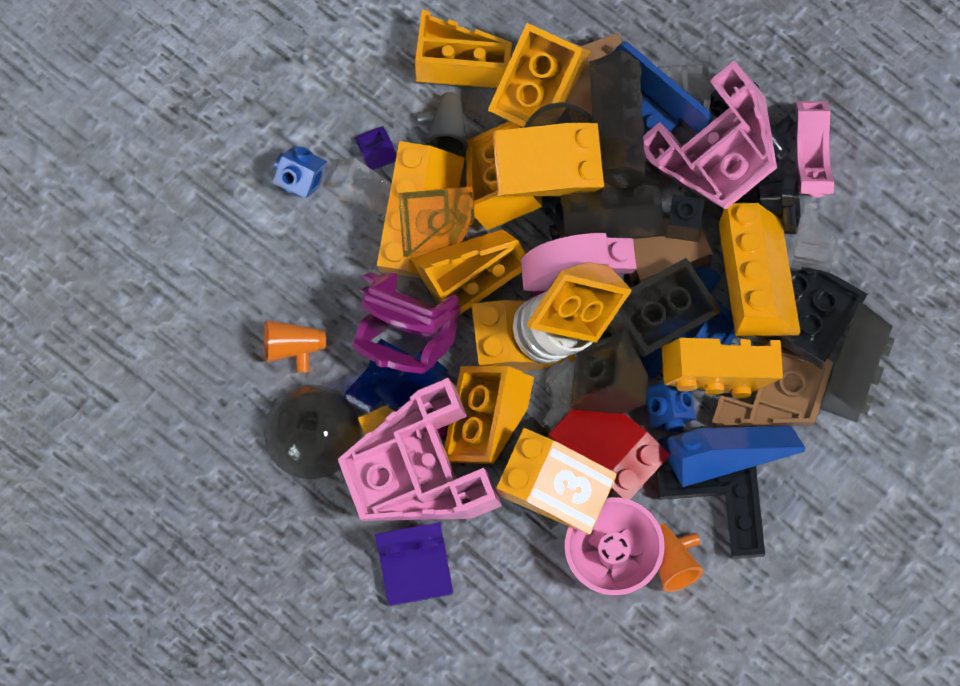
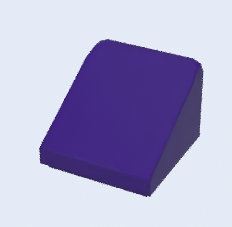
(376, 148)

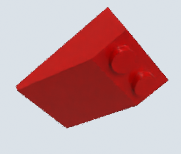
(613, 443)

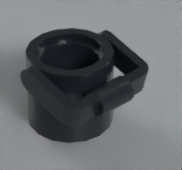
(782, 200)

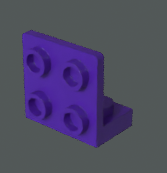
(414, 564)

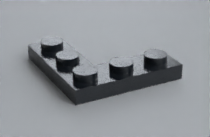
(741, 505)

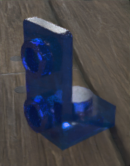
(363, 390)
(398, 391)

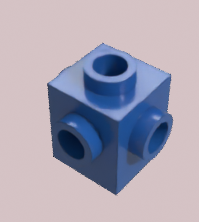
(299, 171)
(669, 407)

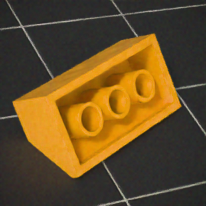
(415, 169)
(757, 272)

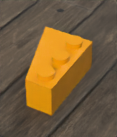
(459, 55)
(470, 268)
(720, 367)

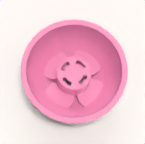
(620, 530)

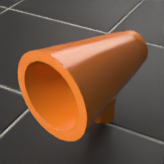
(292, 340)
(678, 566)

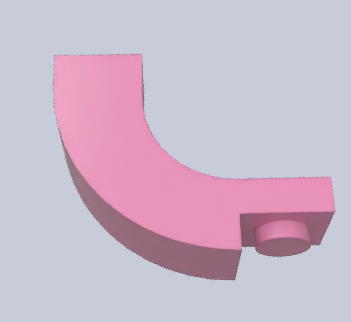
(812, 148)
(547, 260)

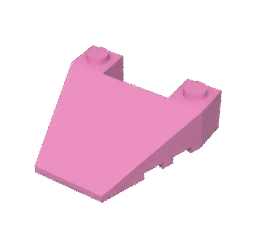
(726, 154)
(405, 469)

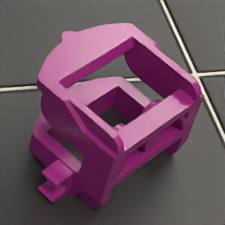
(407, 314)

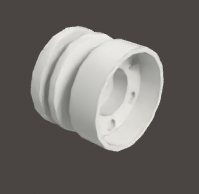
(541, 345)

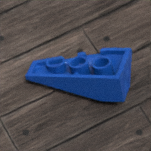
(721, 451)

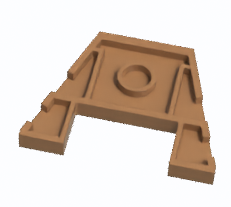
(786, 402)

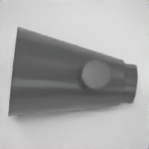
(447, 125)

